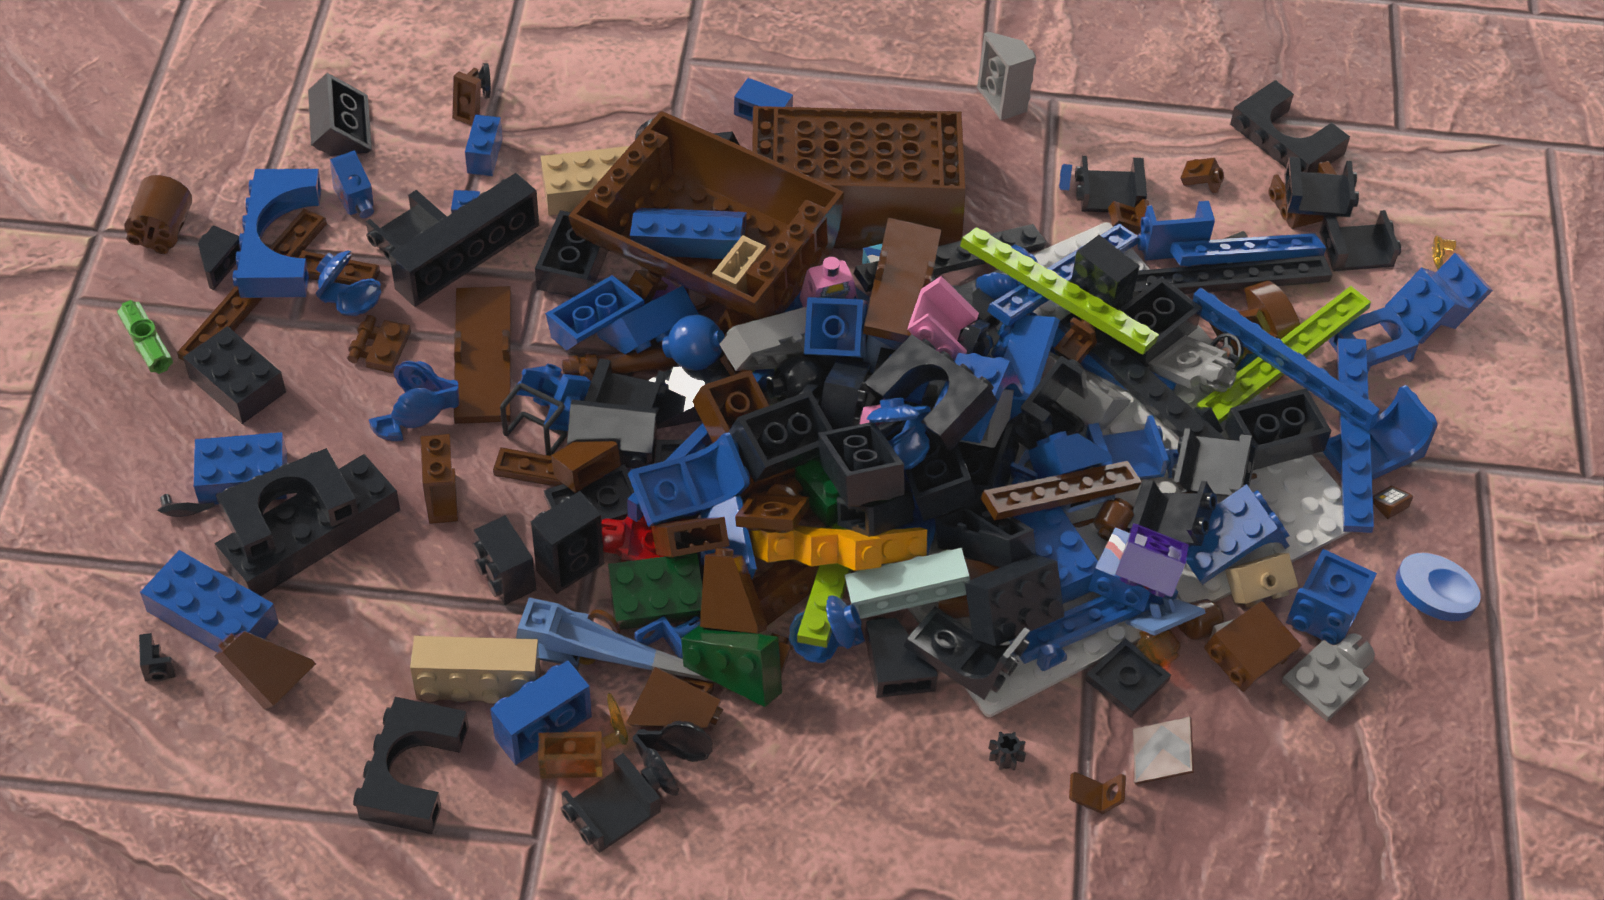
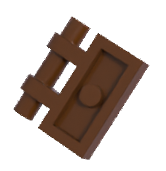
(386, 348)

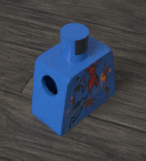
(354, 192)

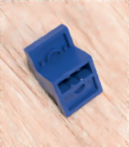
(1439, 297)

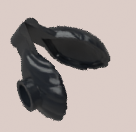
(681, 739)

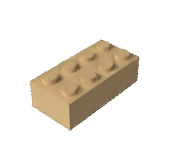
(573, 175)
(472, 667)

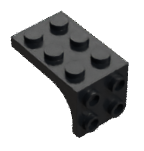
(967, 661)

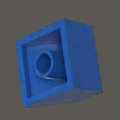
(835, 327)
(1065, 455)

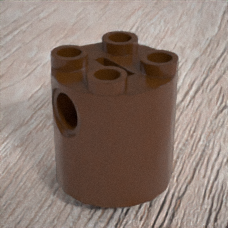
(158, 213)

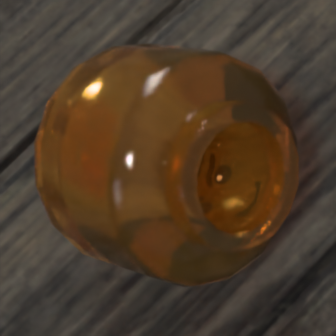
(1159, 648)

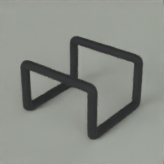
(507, 430)

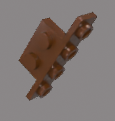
(783, 587)

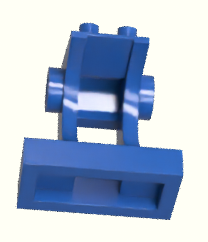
(559, 386)

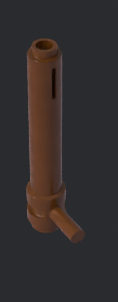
(621, 363)

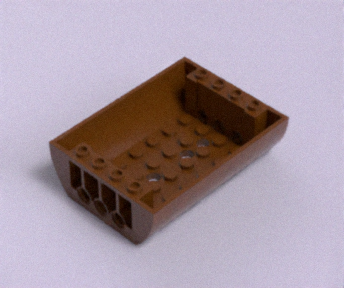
(696, 170)
(876, 185)

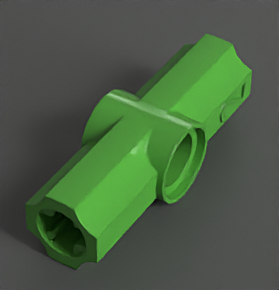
(144, 336)

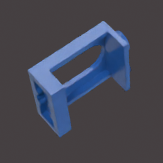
(1403, 341)

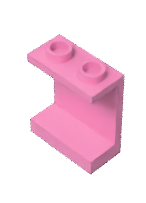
(941, 316)

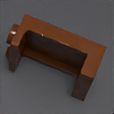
(1252, 646)

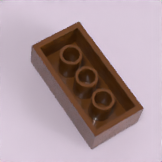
(725, 401)

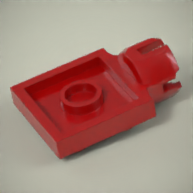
(629, 538)

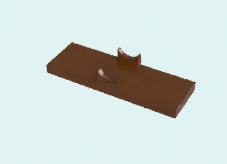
(901, 273)
(482, 353)

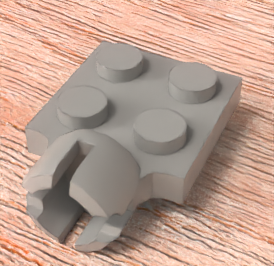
(1195, 363)
(1331, 675)

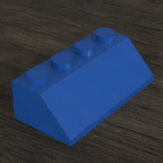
(688, 231)
(1027, 348)

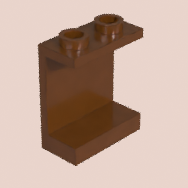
(1278, 195)
(438, 479)

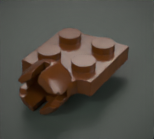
(775, 509)

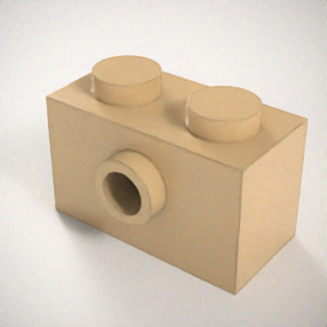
(737, 262)
(1261, 578)

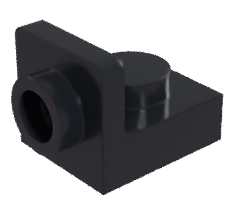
(151, 661)

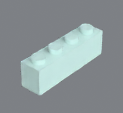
(908, 583)

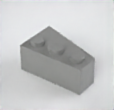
(766, 341)

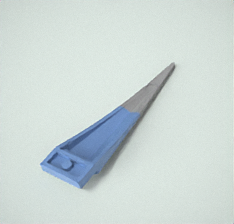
(576, 635)

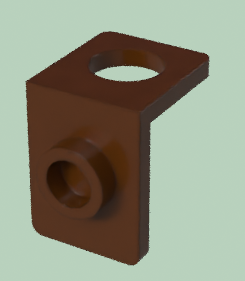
(1096, 794)

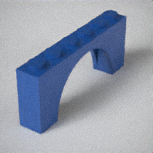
(259, 268)

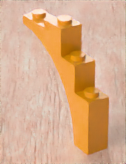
(845, 547)

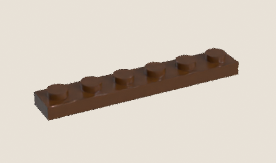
(1060, 490)

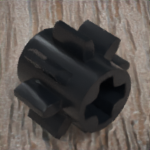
(1007, 750)

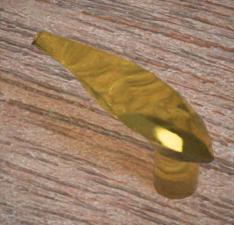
(1438, 251)
(620, 734)

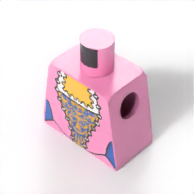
(828, 281)

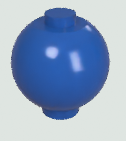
(694, 342)

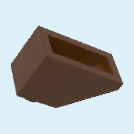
(585, 463)

